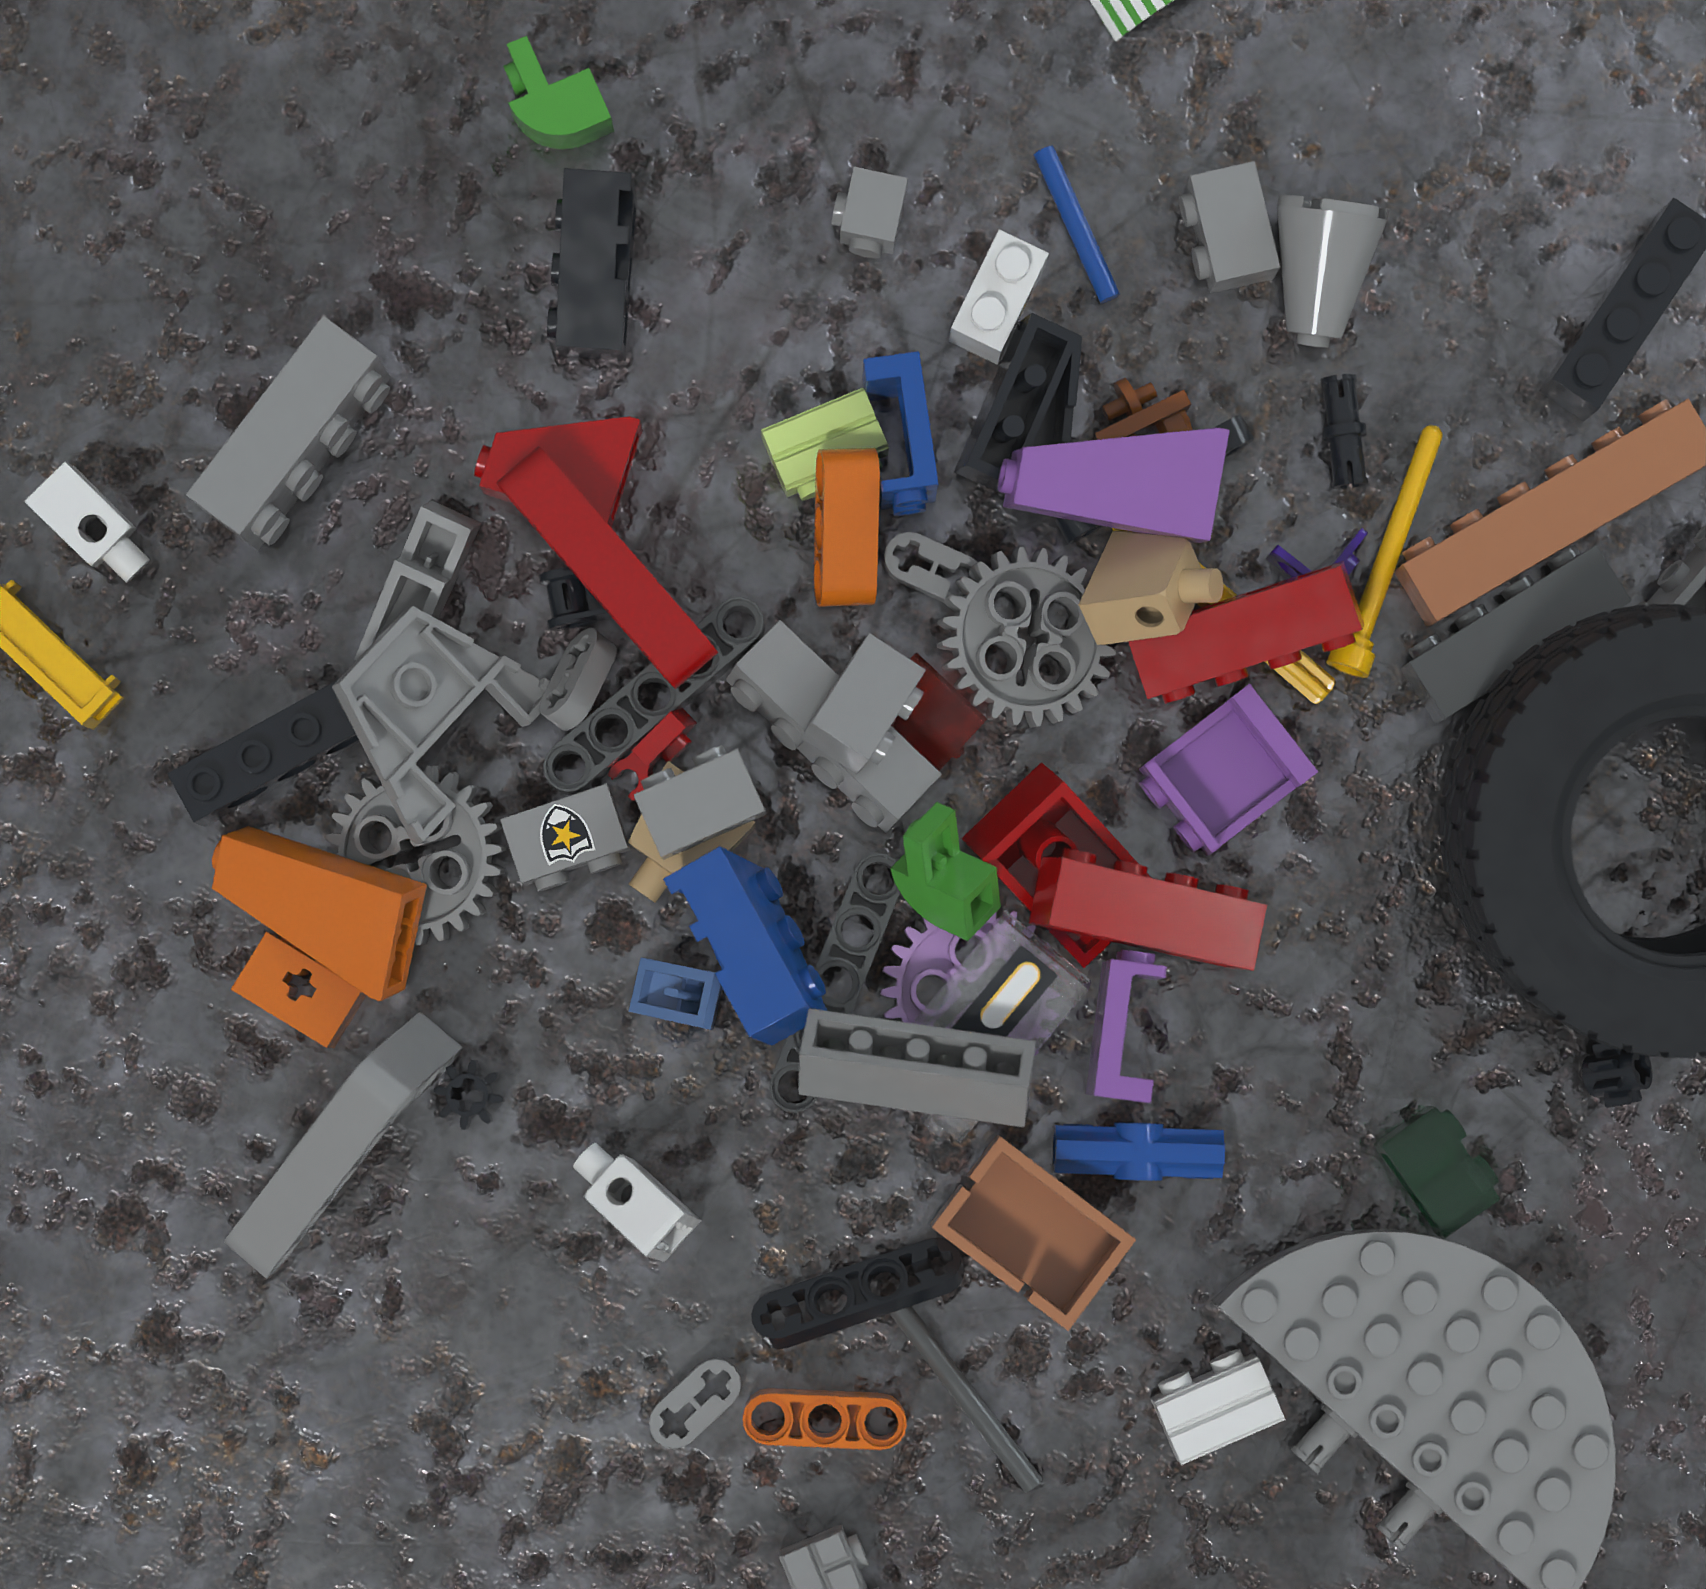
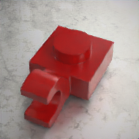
(664, 741)

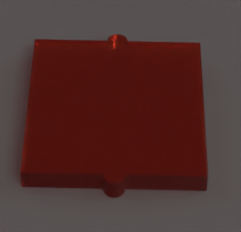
(940, 719)

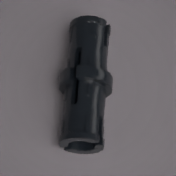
(1344, 431)

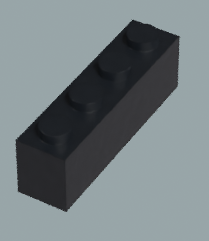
(1628, 310)

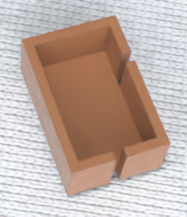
(1033, 1232)

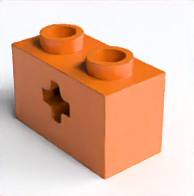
(268, 985)

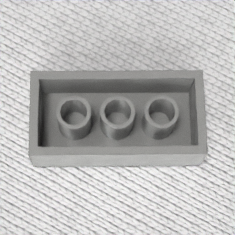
(291, 435)

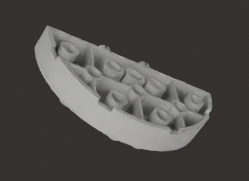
(1452, 1382)

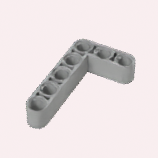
(341, 1141)

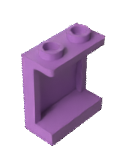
(1226, 772)
(1110, 1027)

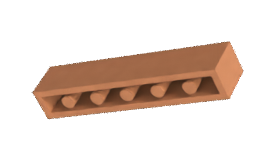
(1555, 513)

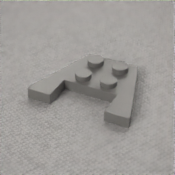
(411, 692)

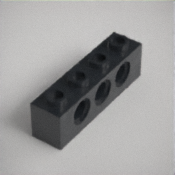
(264, 757)

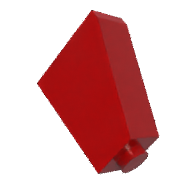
(589, 453)

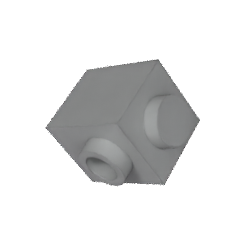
(870, 212)

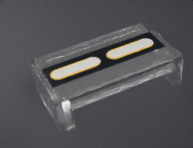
(1005, 989)

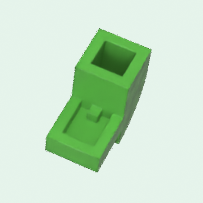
(559, 113)
(941, 880)

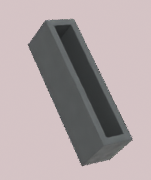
(1468, 662)

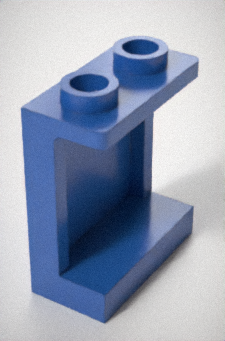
(903, 378)

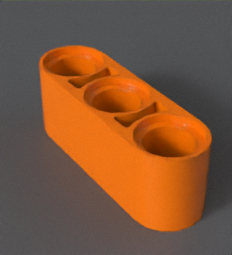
(846, 526)
(850, 1432)

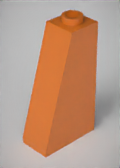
(327, 905)

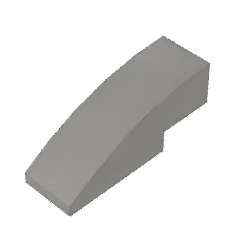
(425, 569)

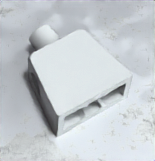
(69, 503)
(651, 1218)

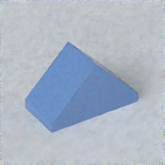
(676, 993)

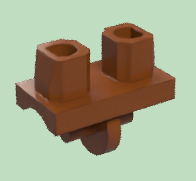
(1163, 417)

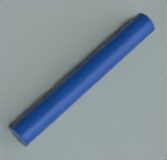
(1076, 224)

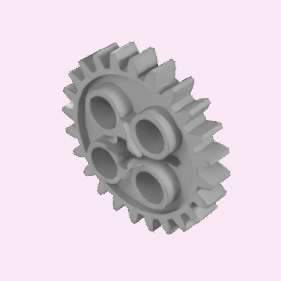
(979, 626)
(473, 854)

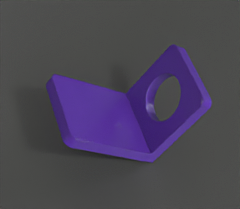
(1292, 567)

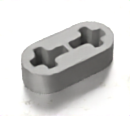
(933, 553)
(578, 679)
(704, 1412)

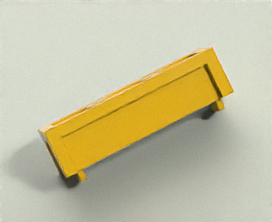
(53, 662)

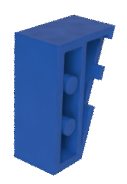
(752, 942)

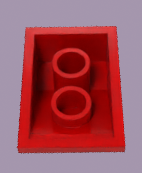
(1038, 822)

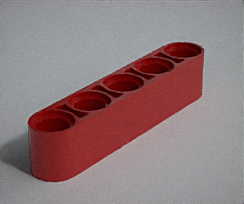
(607, 567)

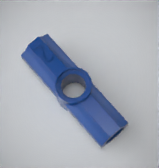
(1138, 1151)

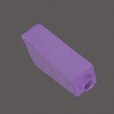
(1126, 483)

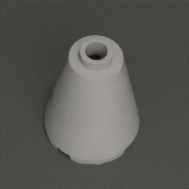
(1324, 262)

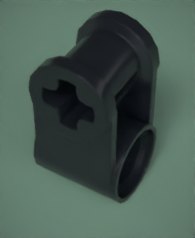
(584, 607)

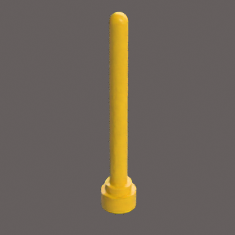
(1358, 657)

